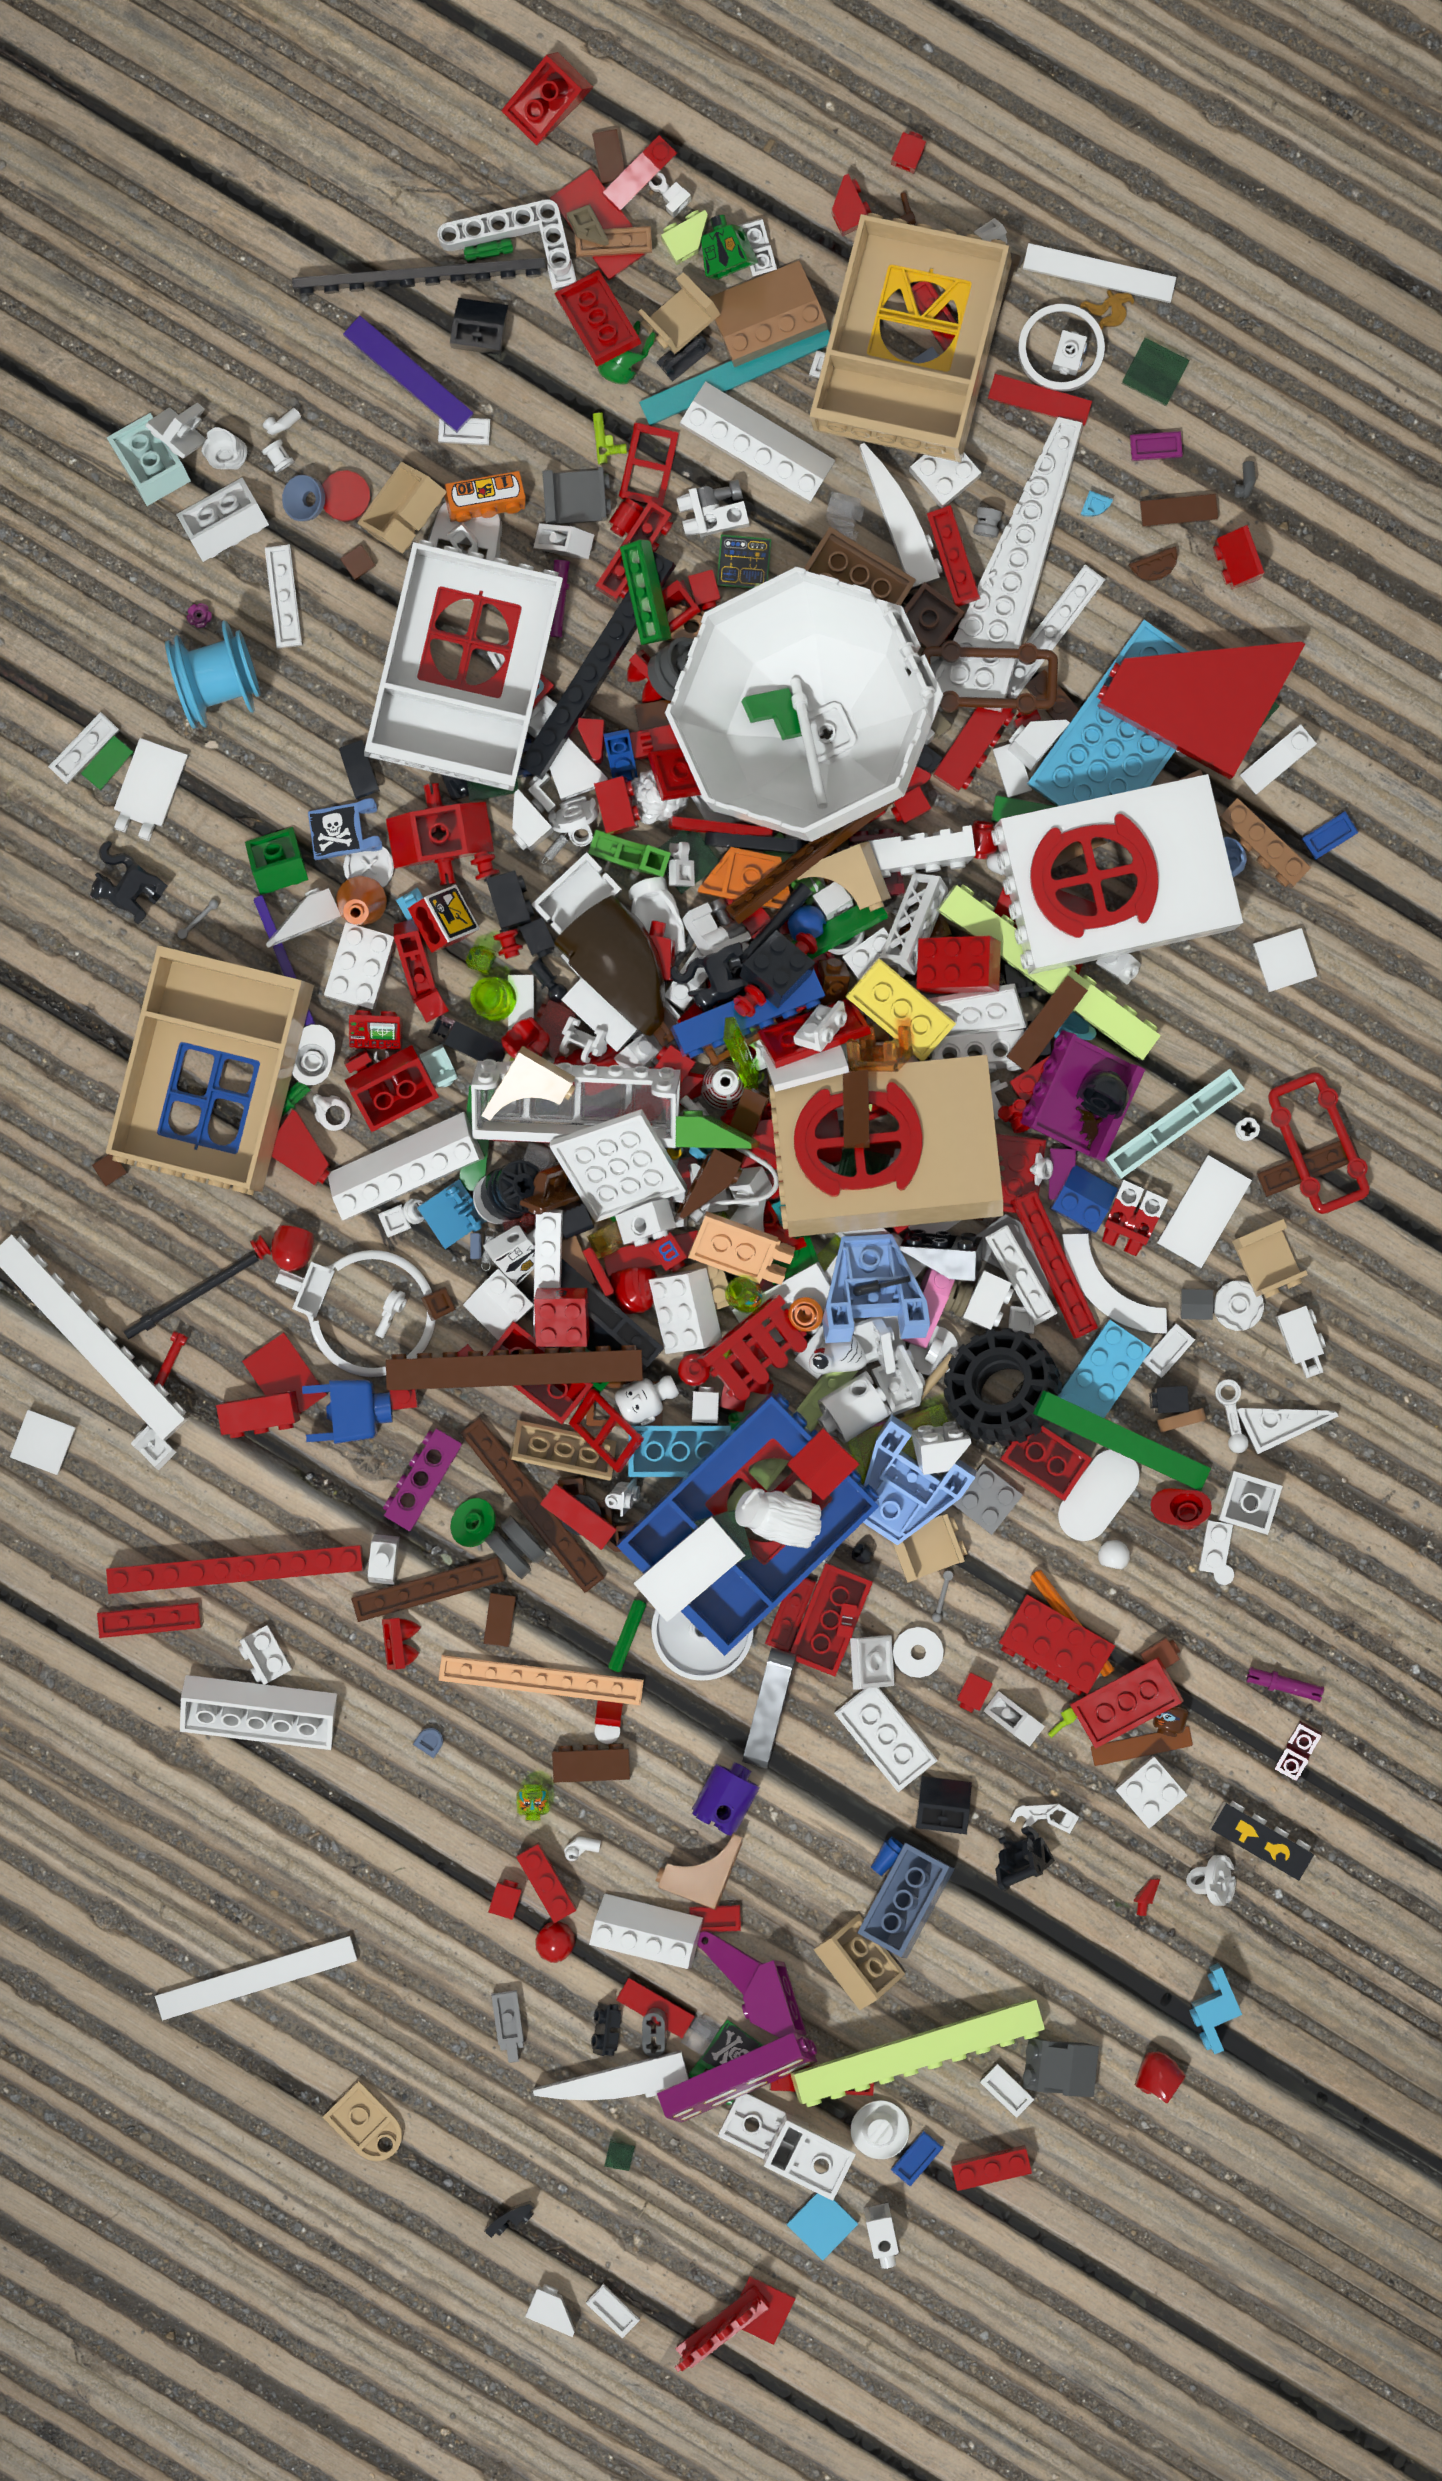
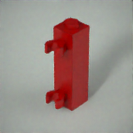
(652, 740)

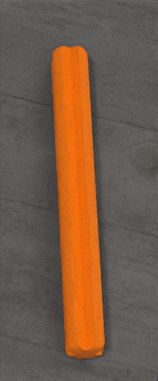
(1060, 1606)

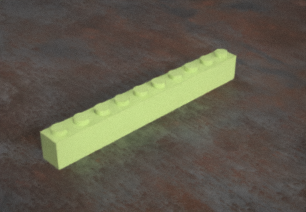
(1095, 1007)
(917, 2051)

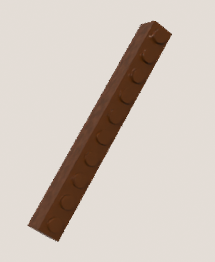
(514, 1369)

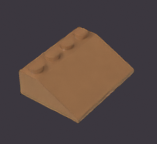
(768, 313)
(855, 565)

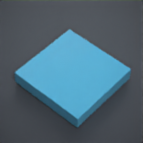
(822, 2225)

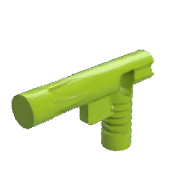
(605, 441)

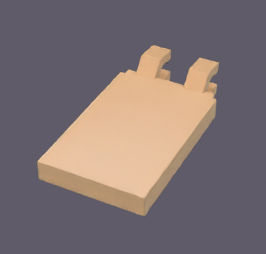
(740, 1249)

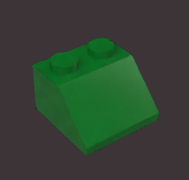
(276, 861)

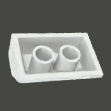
(222, 519)

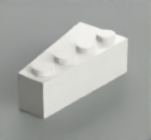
(924, 852)

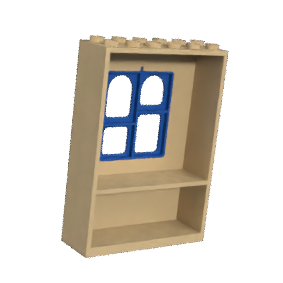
(223, 1013)

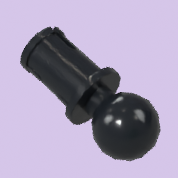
(546, 978)

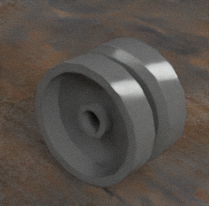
(667, 665)
(520, 1543)

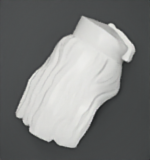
(656, 903)
(779, 1517)

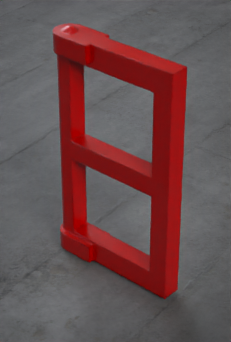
(637, 428)
(596, 1443)

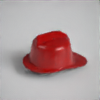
(1181, 1507)

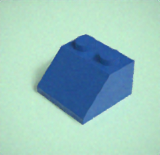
(1084, 1199)

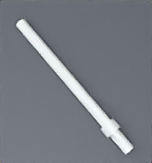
(800, 704)

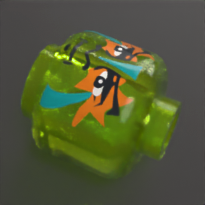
(743, 1295)
(532, 1802)

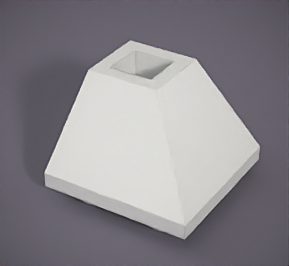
(939, 1446)

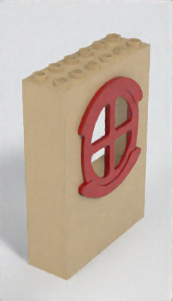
(944, 1163)

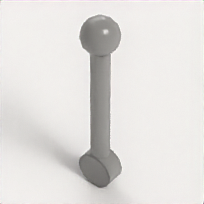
(183, 933)
(948, 1575)

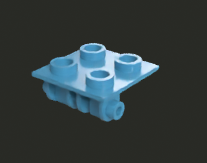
(451, 1214)

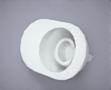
(314, 1055)

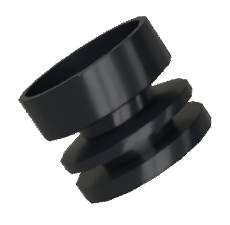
(507, 1187)

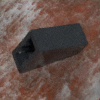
(466, 1040)

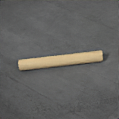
(934, 1378)

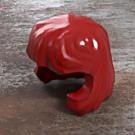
(633, 1289)

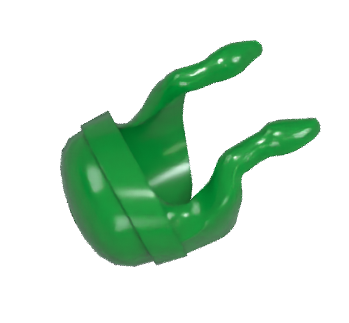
(620, 369)

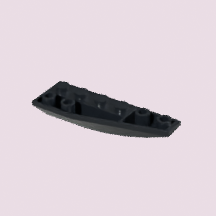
(608, 1323)

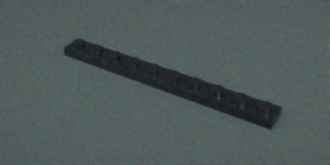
(408, 277)
(587, 681)

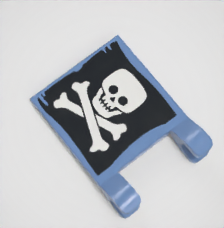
(339, 831)

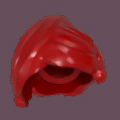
(526, 1034)

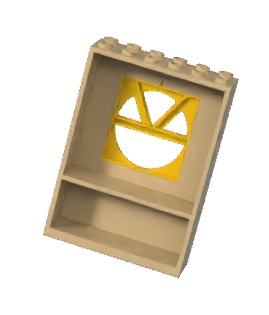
(898, 402)

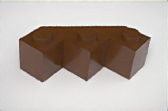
(577, 1485)

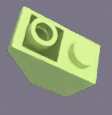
(685, 239)

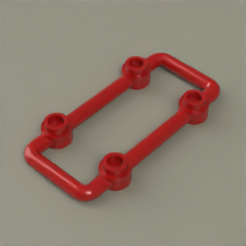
(1310, 1186)

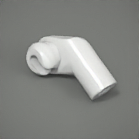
(579, 1845)

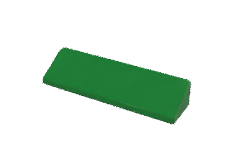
(645, 592)

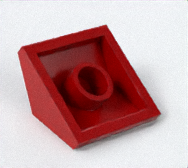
(822, 1464)

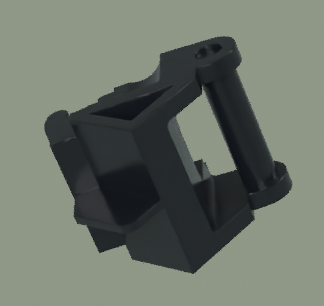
(1022, 1858)

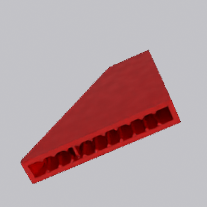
(1201, 700)

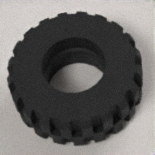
(979, 1361)

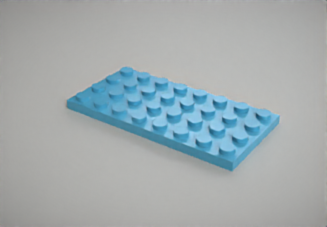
(1098, 750)

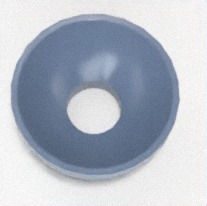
(295, 496)

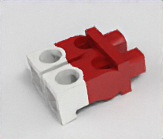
(1133, 1225)

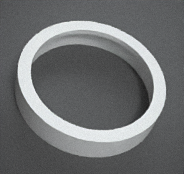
(1060, 386)

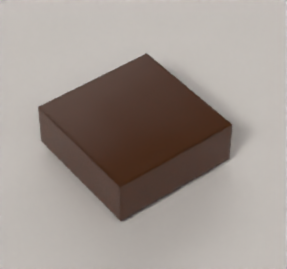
(358, 562)
(109, 1170)
(438, 1303)

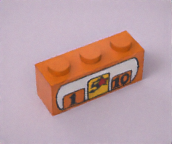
(484, 497)

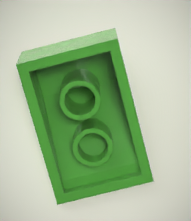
(705, 1131)

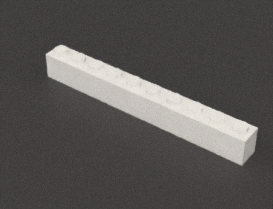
(89, 1338)

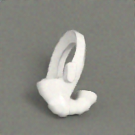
(323, 1104)

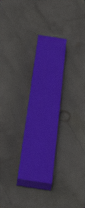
(408, 374)
(279, 949)

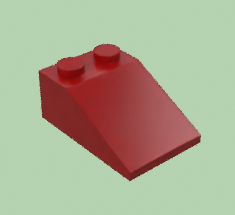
(546, 97)

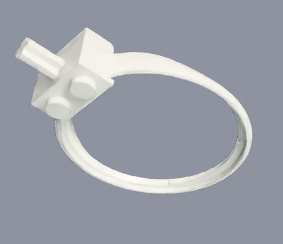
(314, 1287)

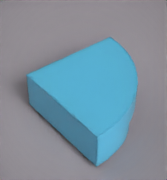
(1095, 504)

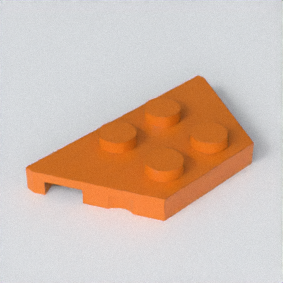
(741, 871)

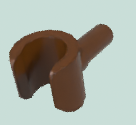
(909, 217)

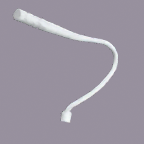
(697, 1214)

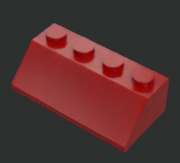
(554, 1399)

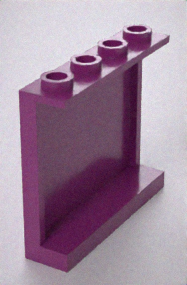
(1055, 1100)

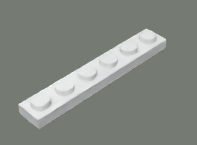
(548, 1252)

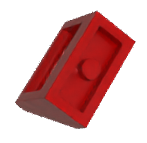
(672, 596)
(592, 735)

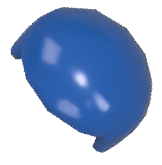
(806, 920)

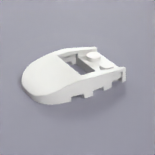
(486, 530)

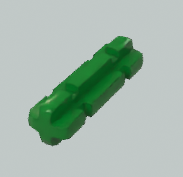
(488, 250)

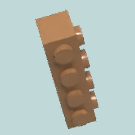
(1264, 843)

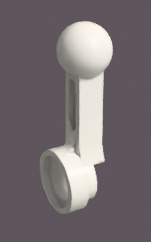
(1237, 1442)

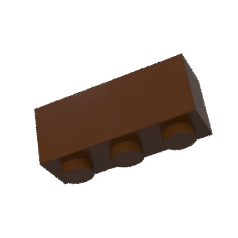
(591, 1763)

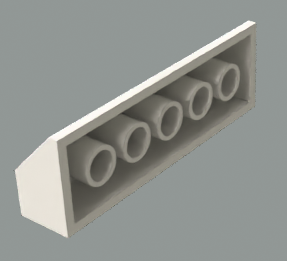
(757, 442)
(404, 1166)
(258, 1712)

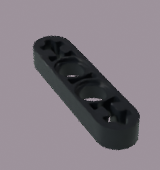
(753, 842)

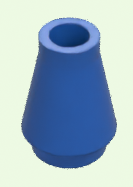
(887, 1856)

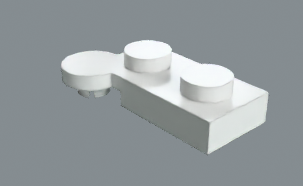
(1216, 1550)

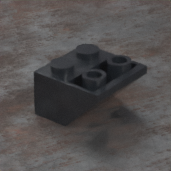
(479, 326)
(943, 1805)

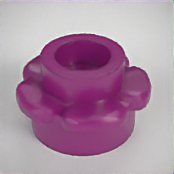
(205, 615)

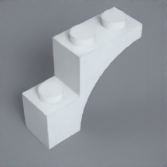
(751, 1183)

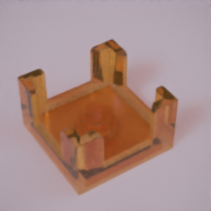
(880, 1058)

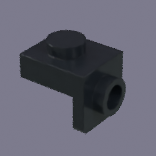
(1022, 983)

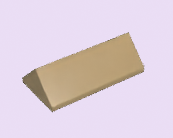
(559, 1450)

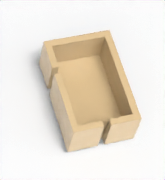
(402, 507)

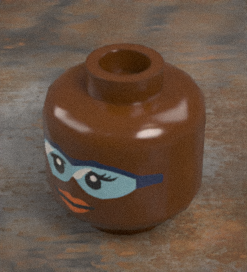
(1172, 1721)

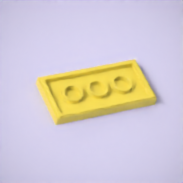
(896, 1003)

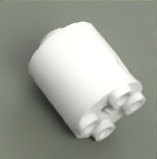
(853, 1408)

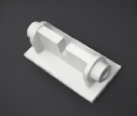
(623, 1496)

